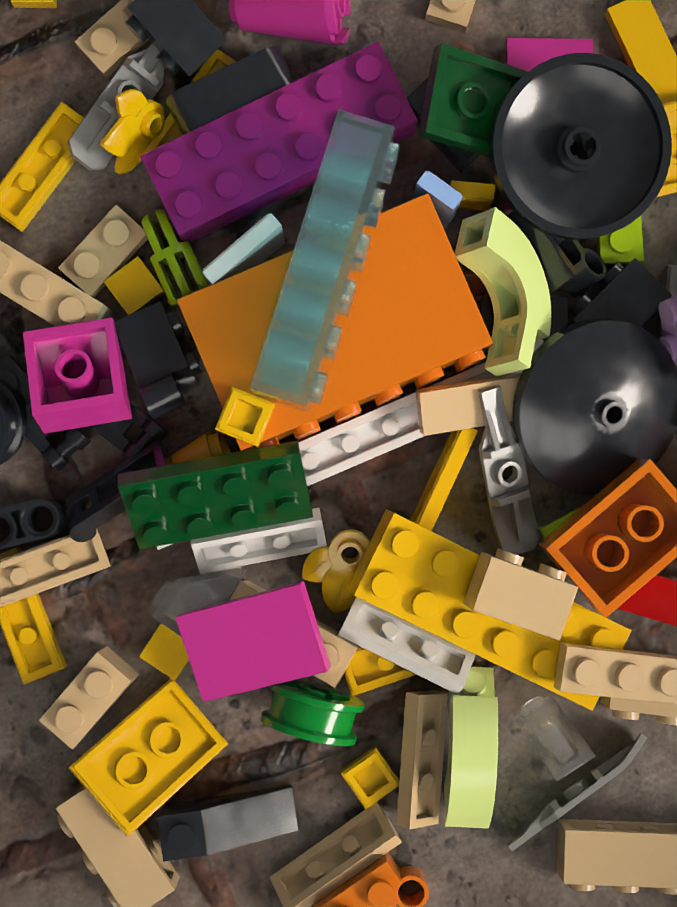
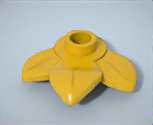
(136, 127)
(334, 569)

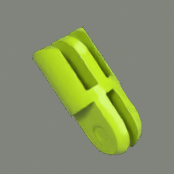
(171, 256)

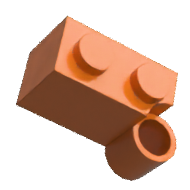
(379, 887)

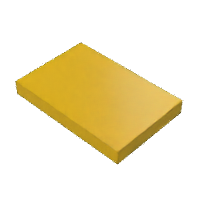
(148, 756)

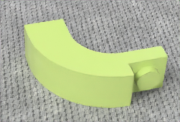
(516, 284)
(472, 752)

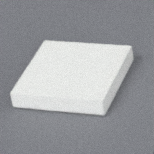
(247, 250)

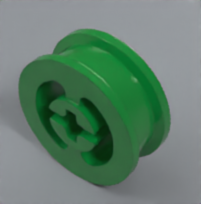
(313, 712)

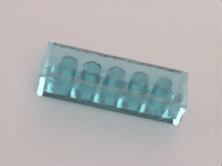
(323, 261)

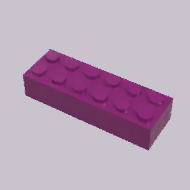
(271, 143)

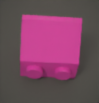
(76, 375)

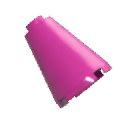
(295, 19)

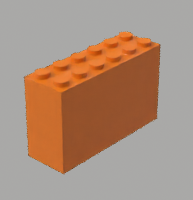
(402, 329)

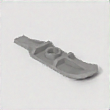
(139, 71)
(510, 498)
(581, 790)

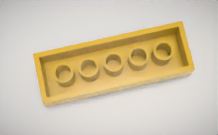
(426, 583)

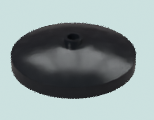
(619, 139)
(595, 403)

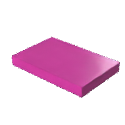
(253, 642)

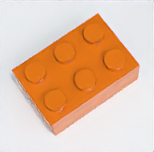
(618, 537)

